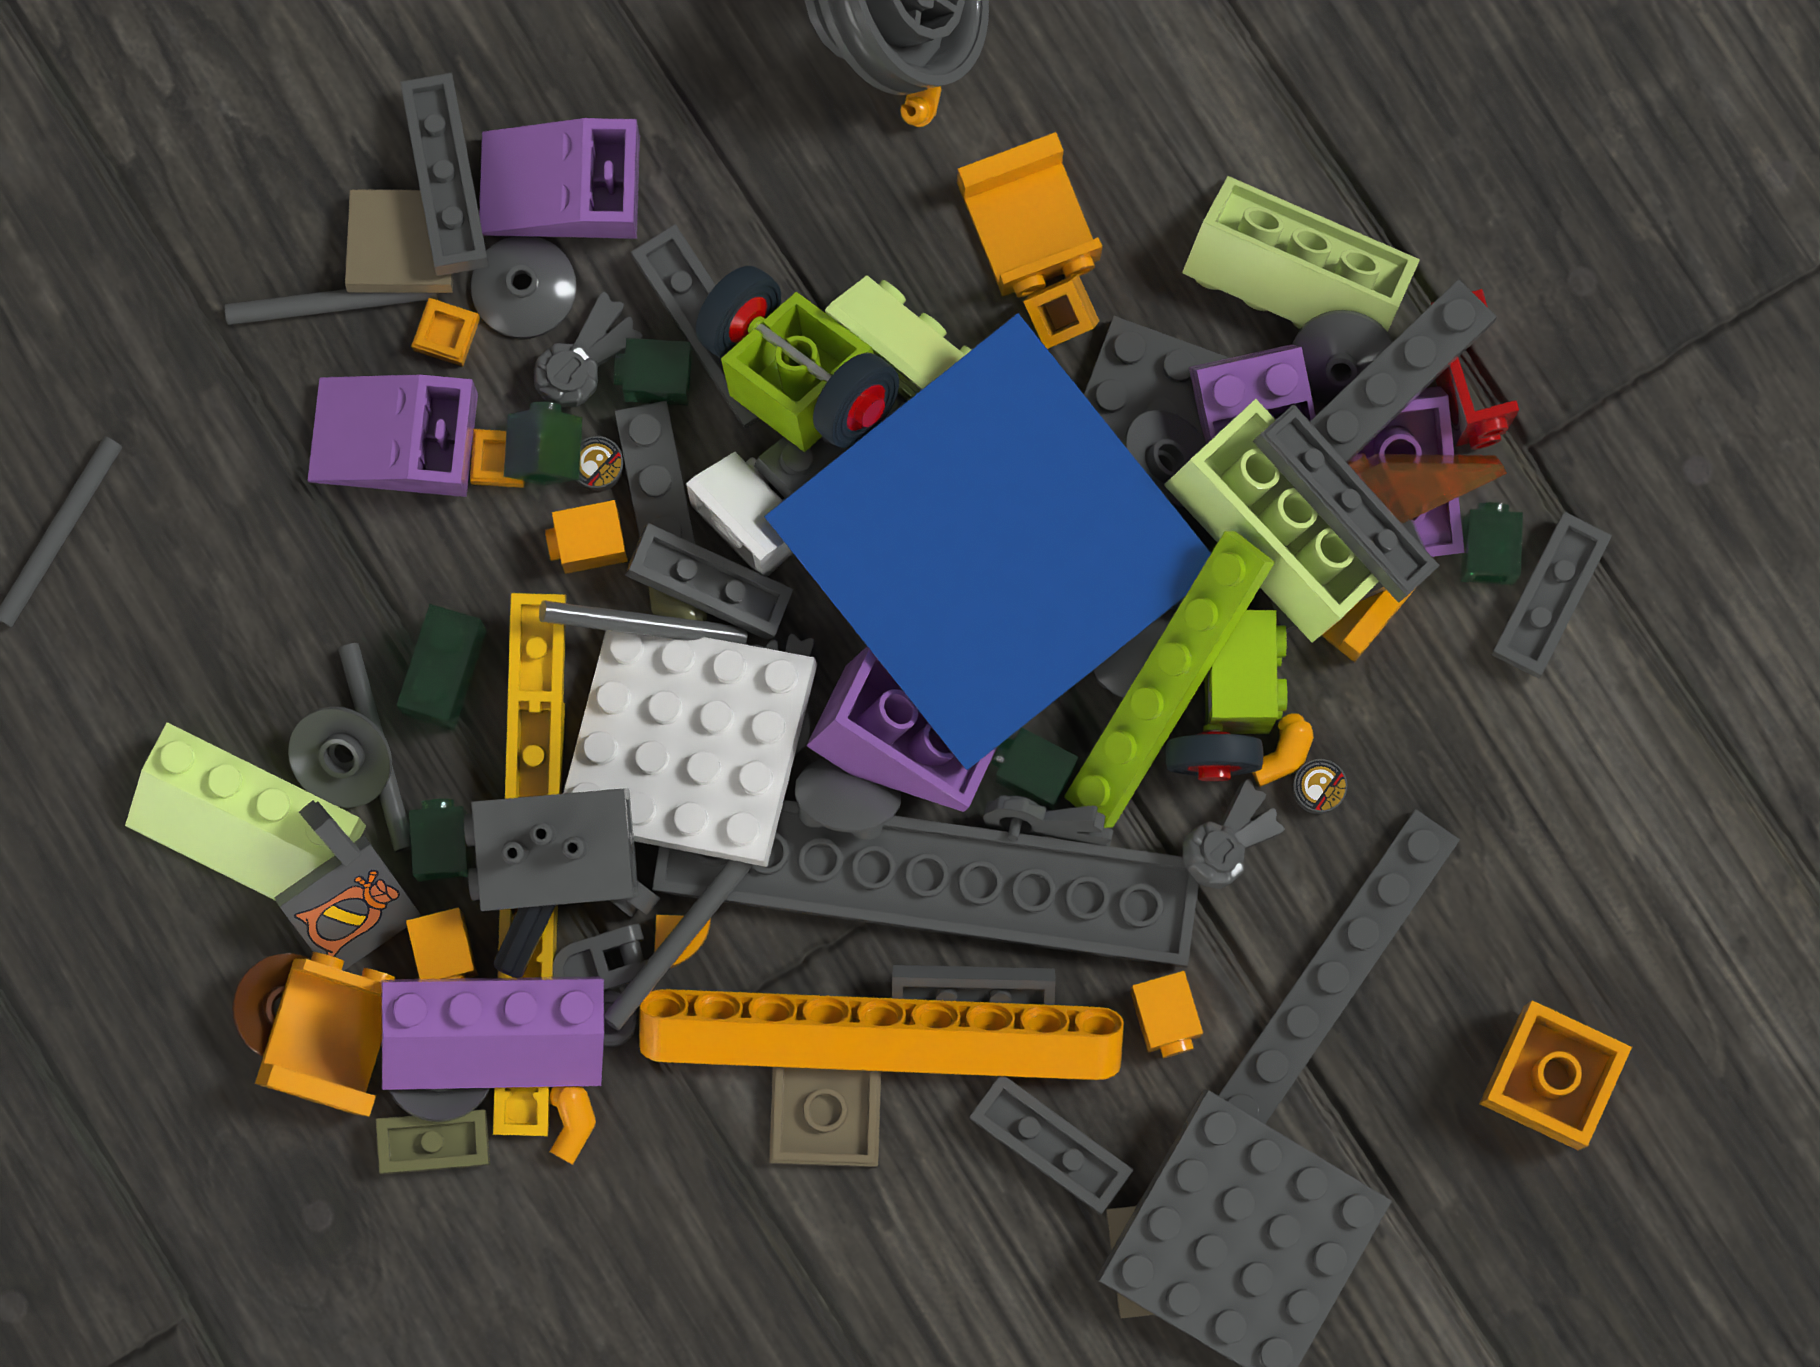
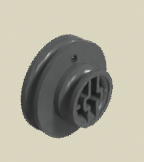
(903, 42)

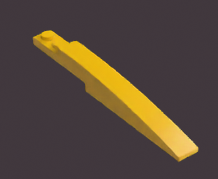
(532, 769)

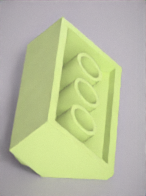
(1294, 259)
(898, 336)
(1240, 490)
(230, 814)

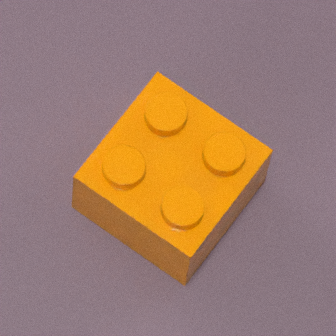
(1555, 1075)

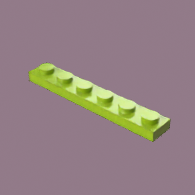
(1170, 676)

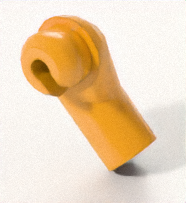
(921, 107)
(1291, 751)
(577, 1120)

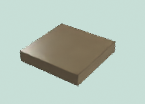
(390, 245)
(825, 1117)

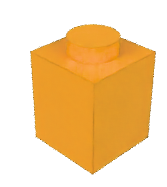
(1061, 311)
(587, 537)
(442, 946)
(1167, 1014)

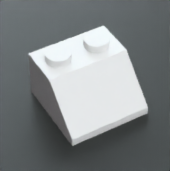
(733, 502)

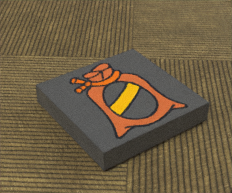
(348, 908)

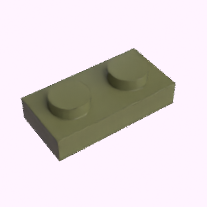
(425, 1145)

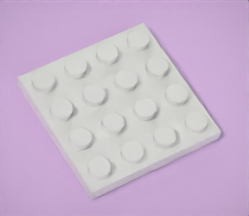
(696, 737)

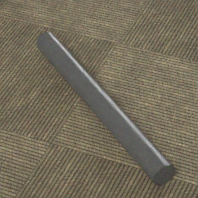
(314, 304)
(58, 530)
(638, 623)
(364, 704)
(676, 943)

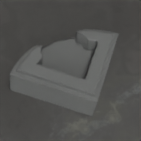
(330, 833)

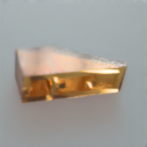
(1423, 482)

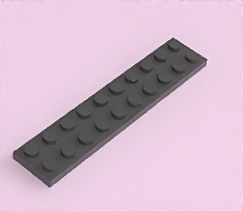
(965, 886)

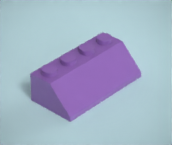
(492, 1032)

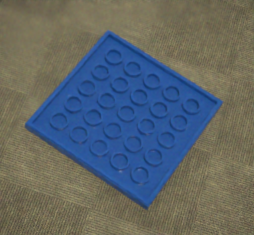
(992, 541)

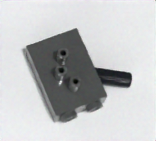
(547, 855)

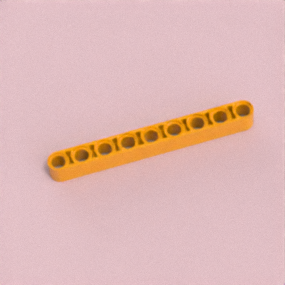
(880, 1034)

